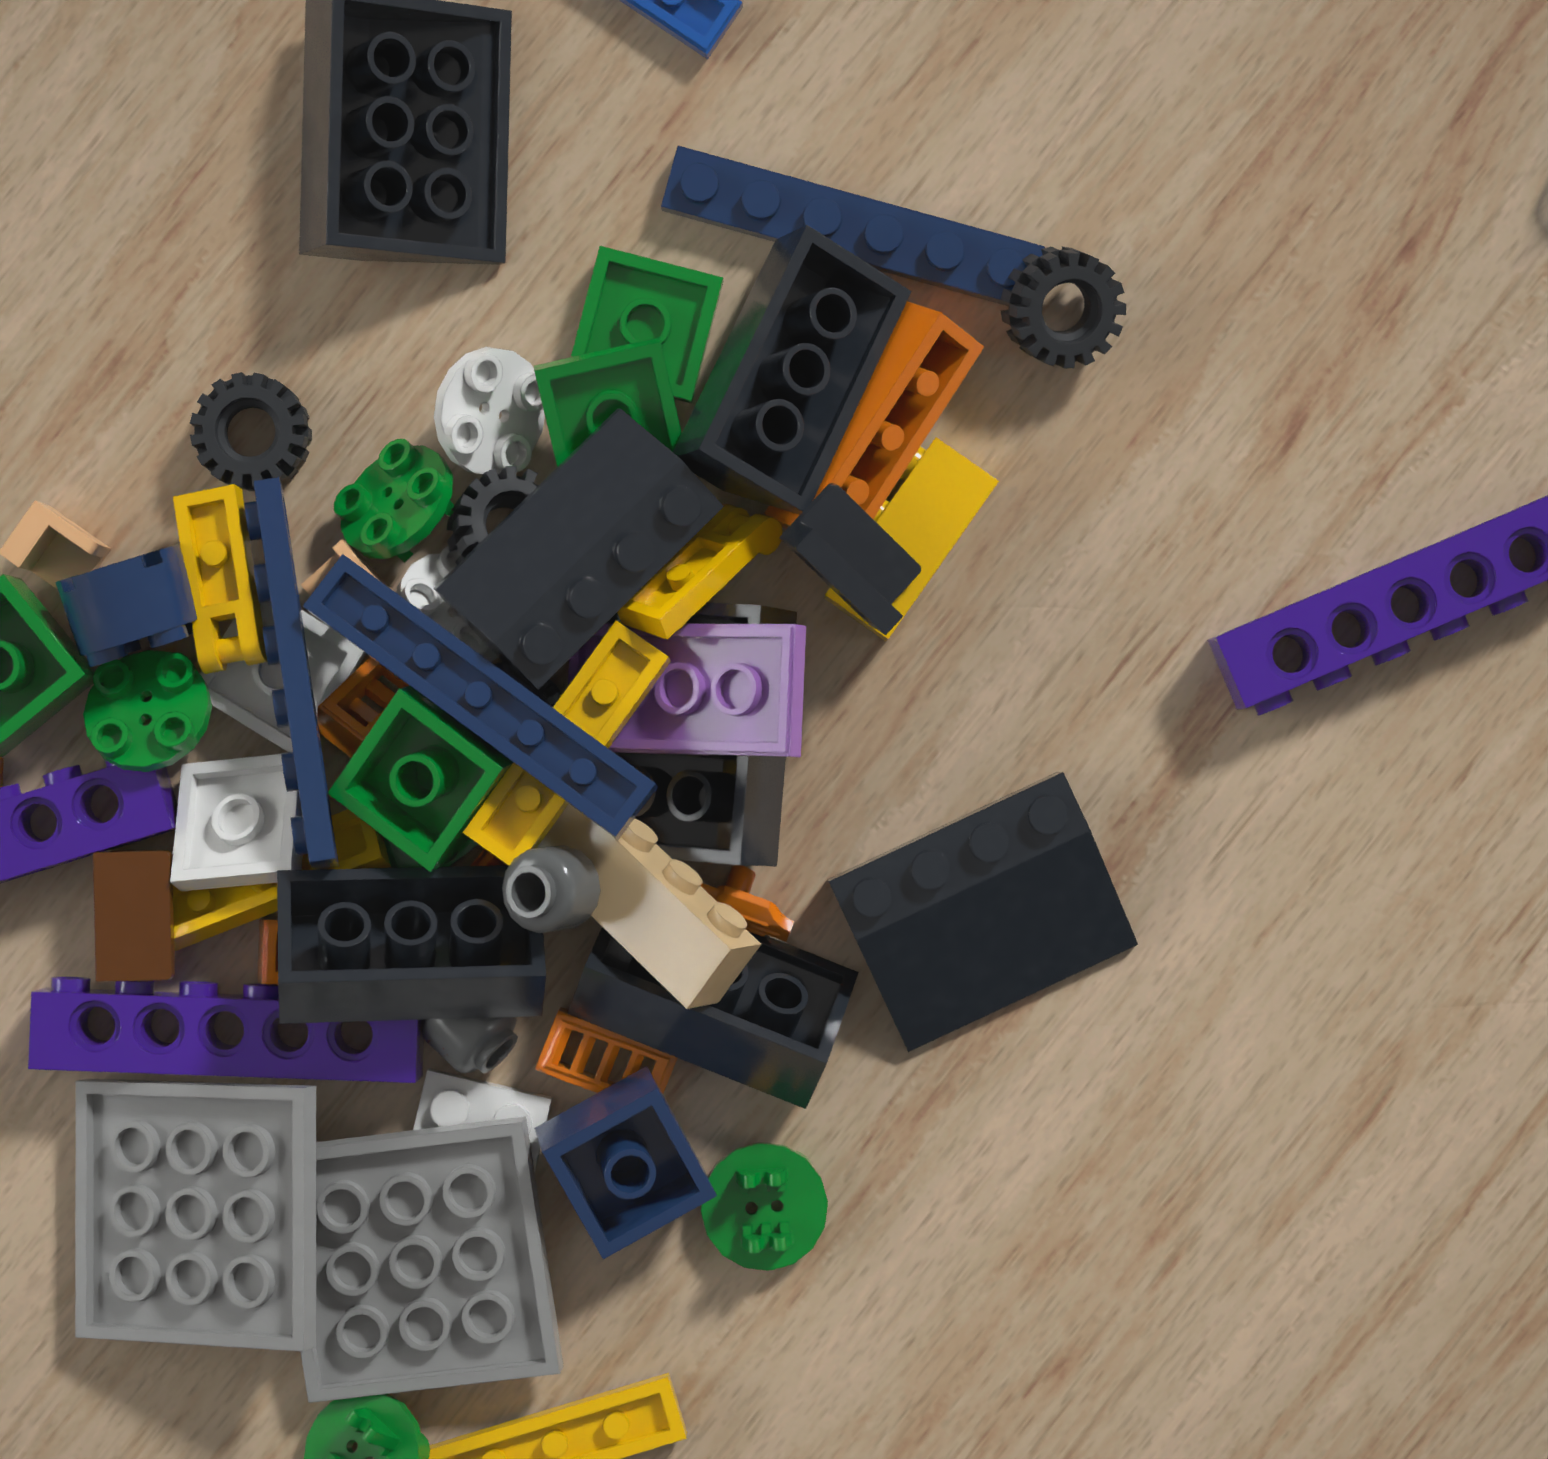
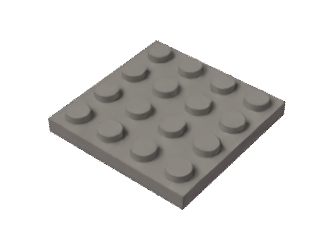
(196, 1213)
(429, 1263)

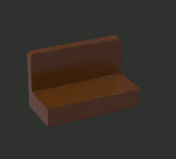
(133, 916)

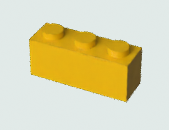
(928, 516)

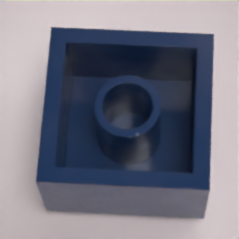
(624, 1162)

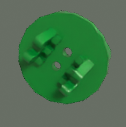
(395, 501)
(117, 710)
(767, 1236)
(376, 1422)

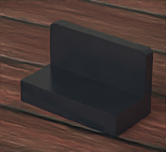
(852, 556)

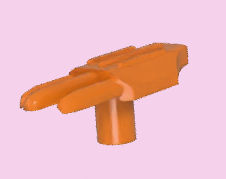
(760, 914)

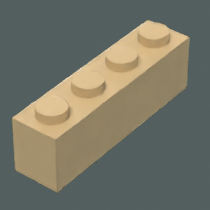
(660, 910)

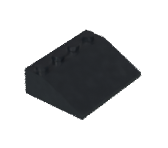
(405, 131)
(717, 804)
(984, 910)

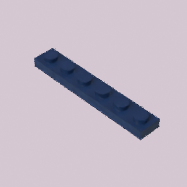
(873, 230)
(481, 696)
(295, 702)

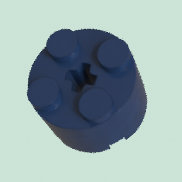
(129, 602)

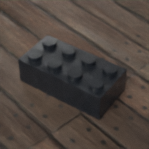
(403, 946)

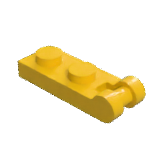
(700, 570)
(220, 576)

